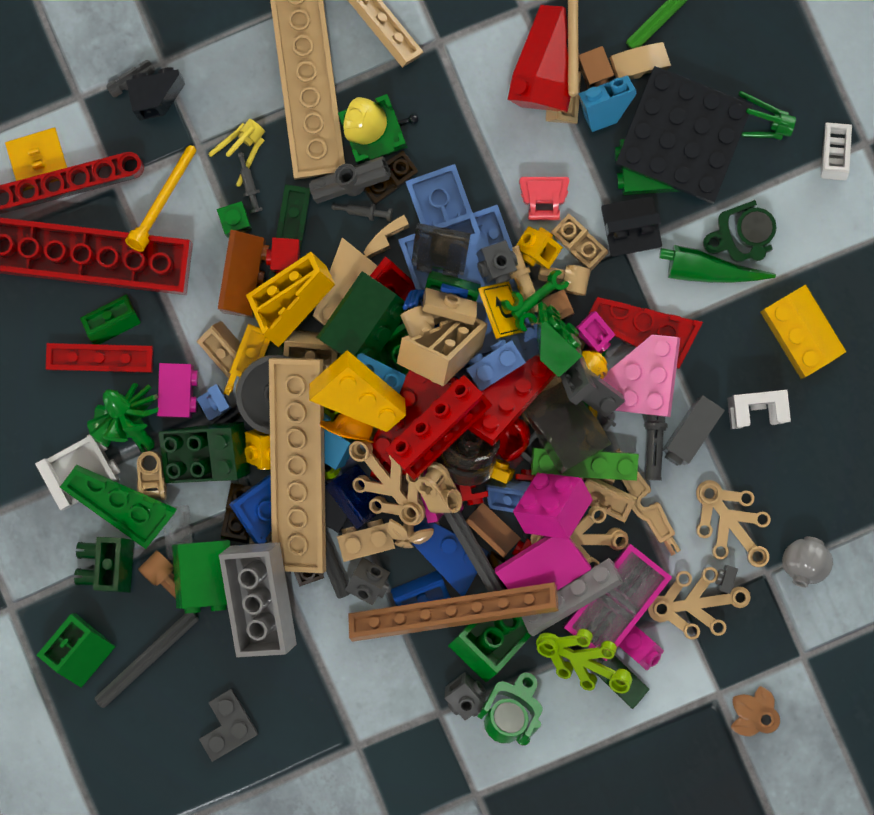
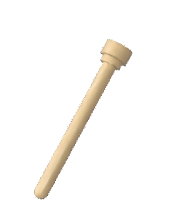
(573, 52)

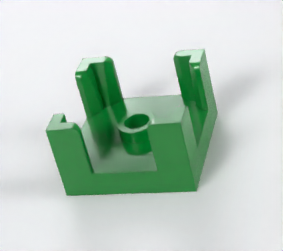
(388, 143)

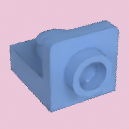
(214, 402)

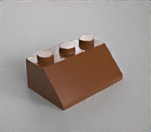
(242, 272)

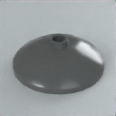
(253, 394)

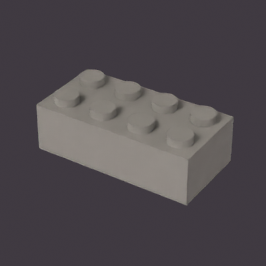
(257, 599)

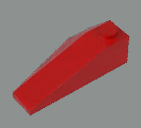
(542, 68)

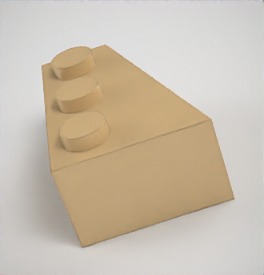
(344, 271)
(443, 350)

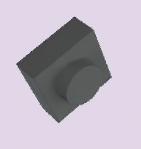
(726, 578)

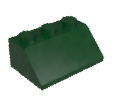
(363, 319)

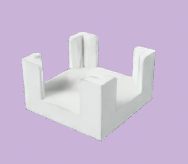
(777, 407)

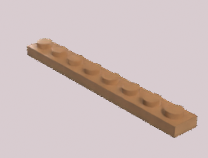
(453, 612)

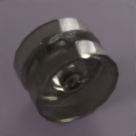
(470, 459)

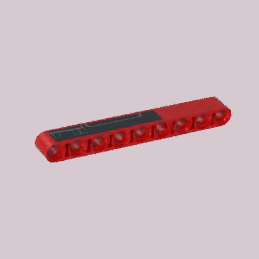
(66, 177)

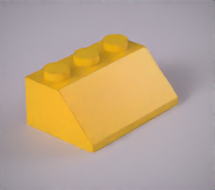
(803, 332)

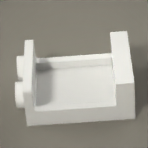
(83, 453)

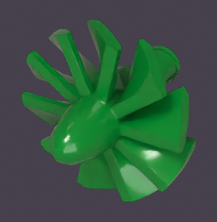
(122, 417)

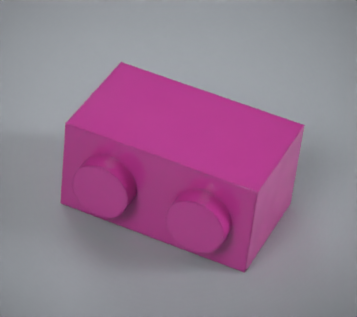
(176, 390)

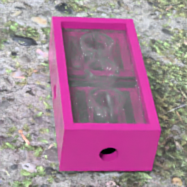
(620, 609)

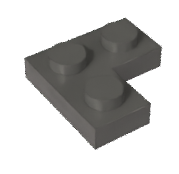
(234, 729)

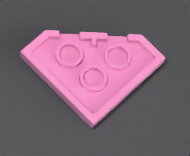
(647, 376)

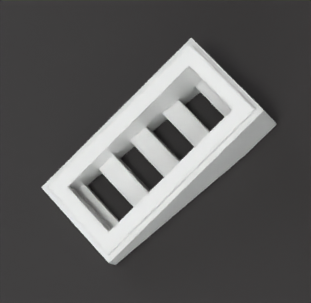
(832, 167)

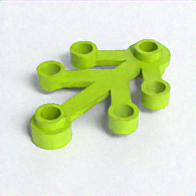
(555, 647)

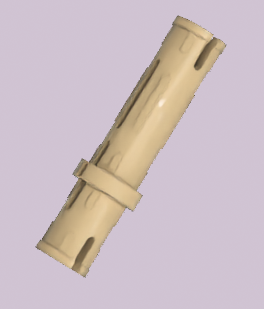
(523, 279)

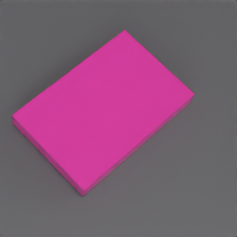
(543, 563)

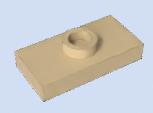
(449, 306)
(611, 499)

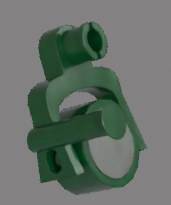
(753, 229)

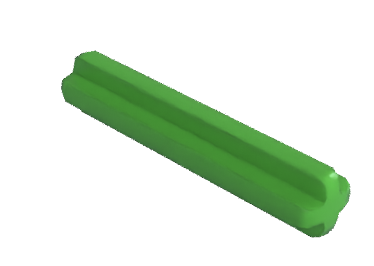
(639, 37)

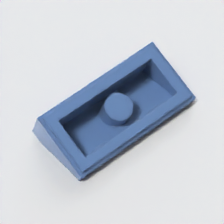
(505, 496)

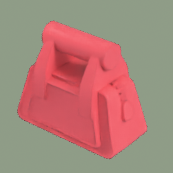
(544, 191)

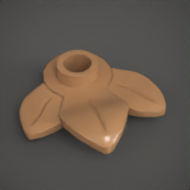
(752, 710)

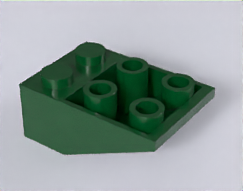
(204, 453)

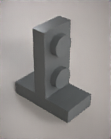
(586, 386)

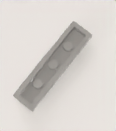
(577, 595)

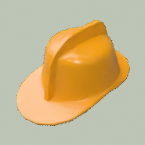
(348, 428)

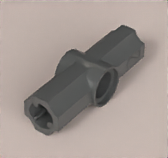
(360, 175)

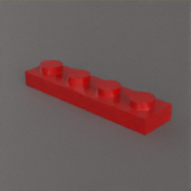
(99, 358)

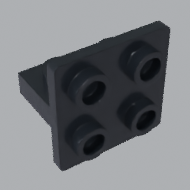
(631, 226)

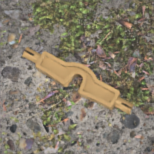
(652, 514)

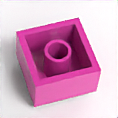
(553, 505)

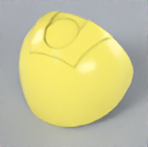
(364, 121)

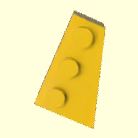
(357, 393)

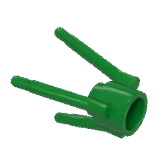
(780, 122)

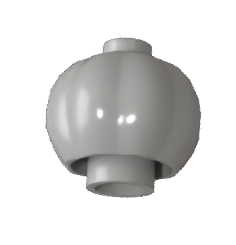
(807, 561)

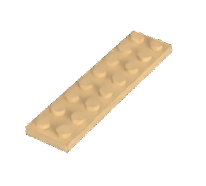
(308, 87)
(297, 465)

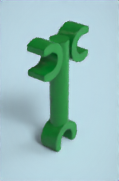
(520, 307)

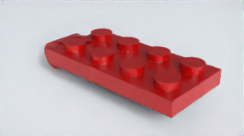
(418, 396)

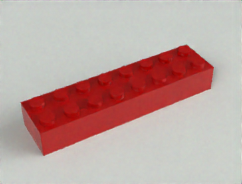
(93, 256)

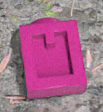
(595, 333)

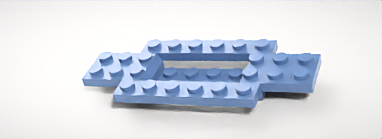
(444, 204)

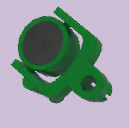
(508, 717)

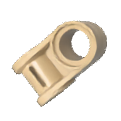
(151, 479)
(439, 492)

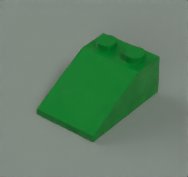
(490, 645)

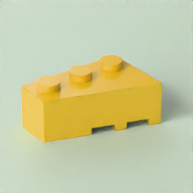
(290, 297)

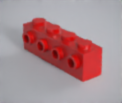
(438, 427)

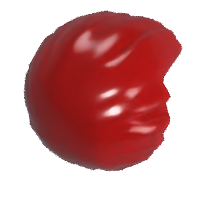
(514, 440)

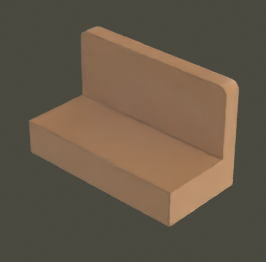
(492, 530)

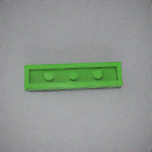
(601, 466)

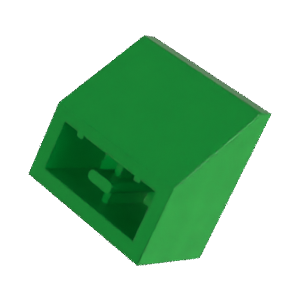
(556, 341)
(76, 650)

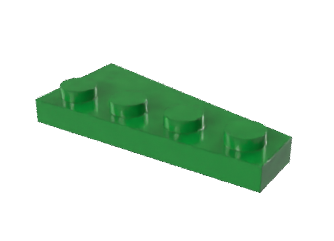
(124, 508)

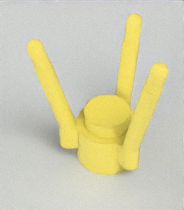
(250, 134)

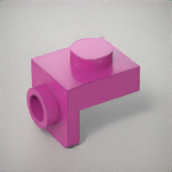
(641, 648)

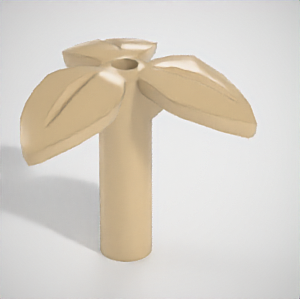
(405, 534)

